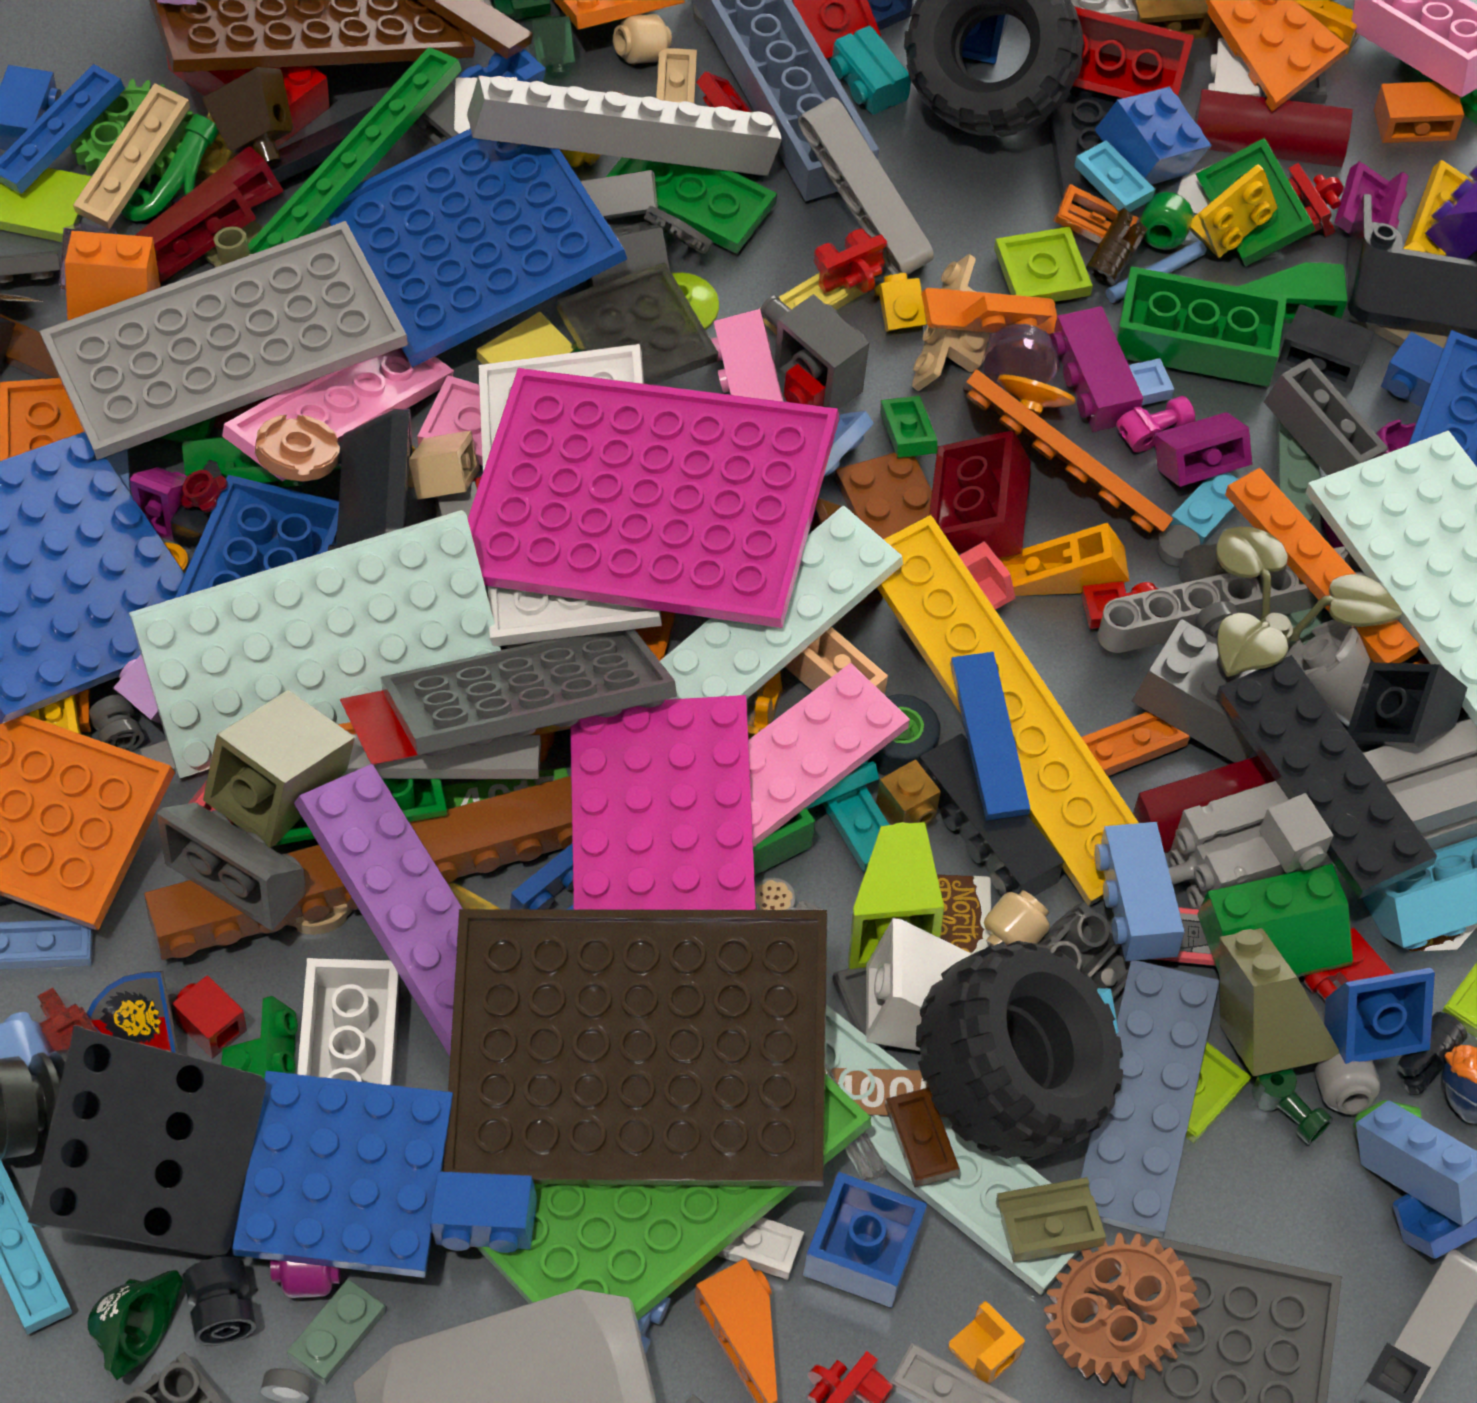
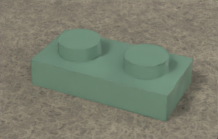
(336, 1331)

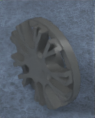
(678, 229)

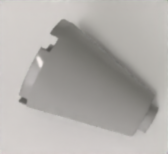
(1334, 665)

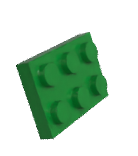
(1286, 223)

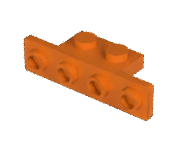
(986, 310)

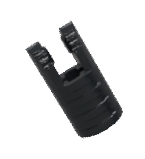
(1423, 1066)

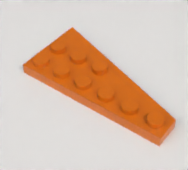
(1277, 43)

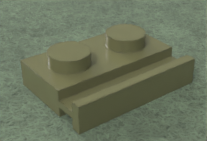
(1050, 1219)

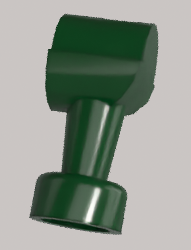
(1278, 1091)

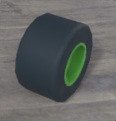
(915, 741)

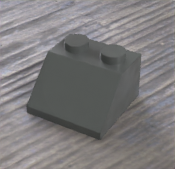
(643, 247)

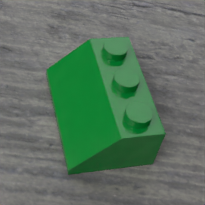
(1298, 911)

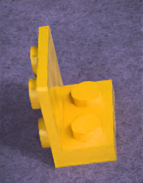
(1235, 212)

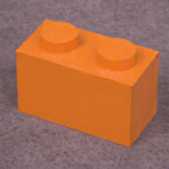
(1417, 112)

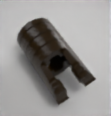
(1116, 248)

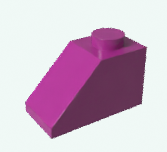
(158, 497)

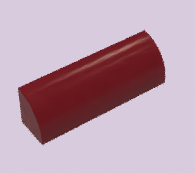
(1292, 130)
(1167, 802)

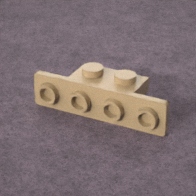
(960, 346)

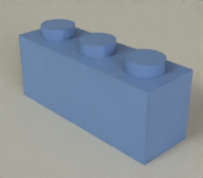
(1139, 891)
(1420, 1160)

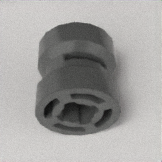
(116, 724)

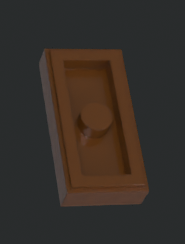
(921, 1137)

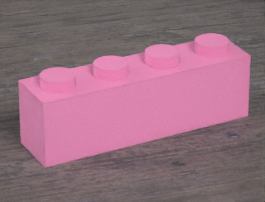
(746, 357)

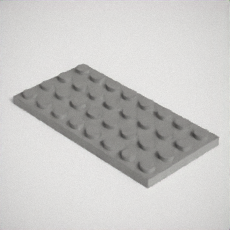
(222, 339)

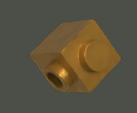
(908, 795)

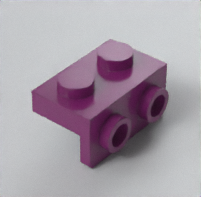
(1385, 195)

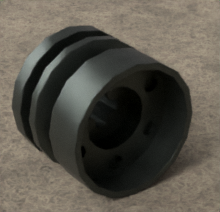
(28, 1101)

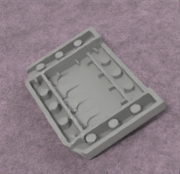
(544, 1352)

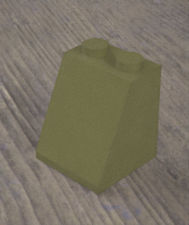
(270, 761)
(1267, 1007)

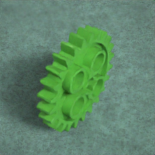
(102, 133)

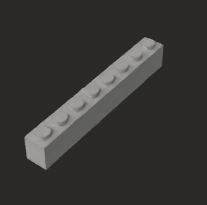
(622, 125)

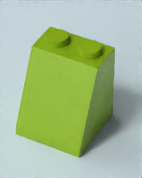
(896, 885)

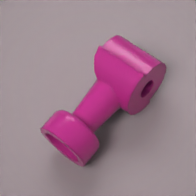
(1139, 426)

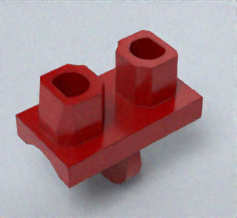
(1318, 197)
(852, 266)
(861, 1382)

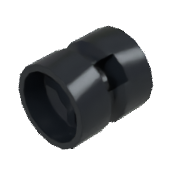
(217, 1293)

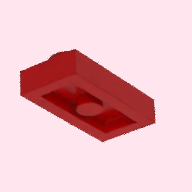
(720, 93)

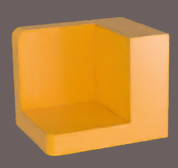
(987, 1344)

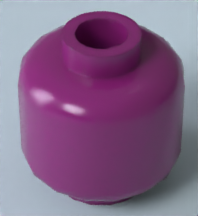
(302, 1279)

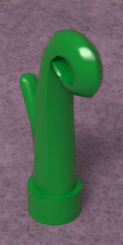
(182, 169)

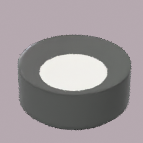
(286, 1385)

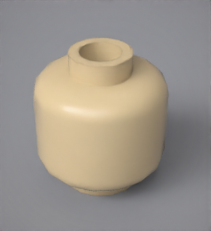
(641, 38)
(1017, 919)

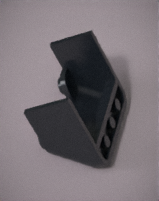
(1405, 285)
(374, 477)

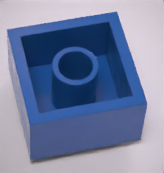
(1154, 135)
(864, 1239)

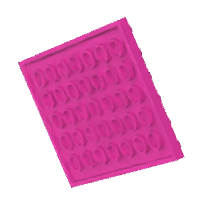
(650, 495)

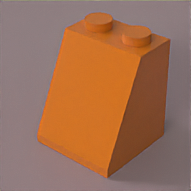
(107, 270)

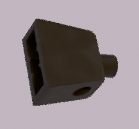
(252, 112)

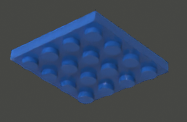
(343, 1174)

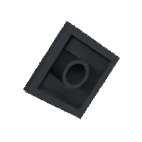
(1405, 704)

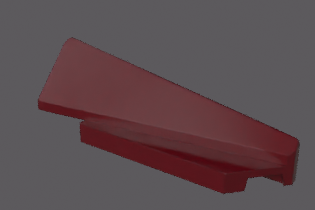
(217, 203)

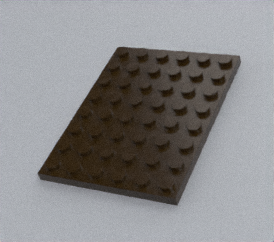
(639, 1046)

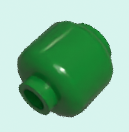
(1167, 220)

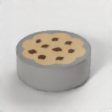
(774, 895)

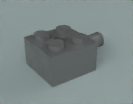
(821, 345)

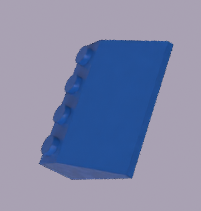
(258, 530)

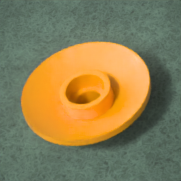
(1034, 393)

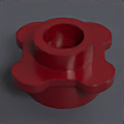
(202, 490)

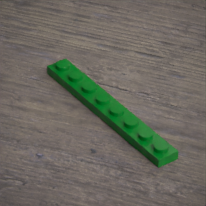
(360, 150)

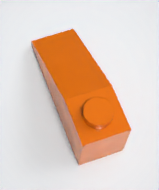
(740, 1317)

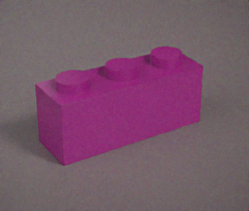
(1095, 367)

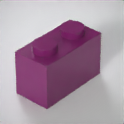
(1203, 449)

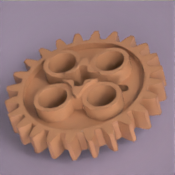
(1099, 1343)

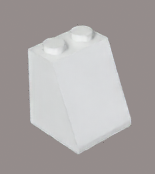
(900, 979)

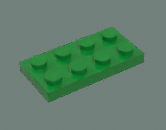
(709, 200)

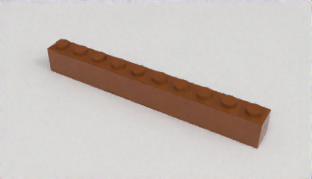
(461, 843)

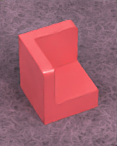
(989, 574)

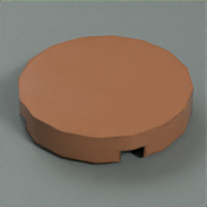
(297, 447)

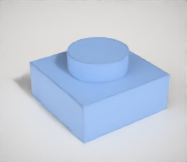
(1152, 381)

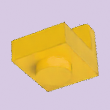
(901, 302)

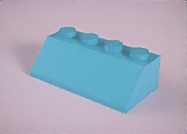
(1430, 901)

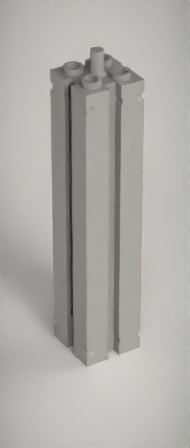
(1431, 782)

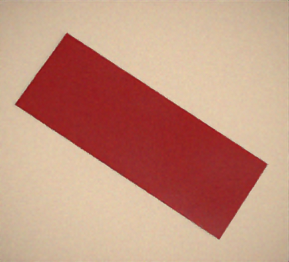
(377, 727)

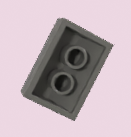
(230, 863)

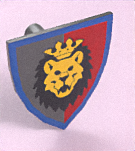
(137, 1010)

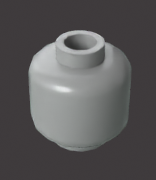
(1347, 1086)

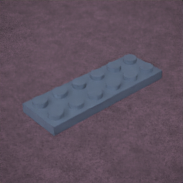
(1141, 1142)

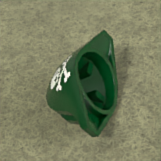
(133, 1320)

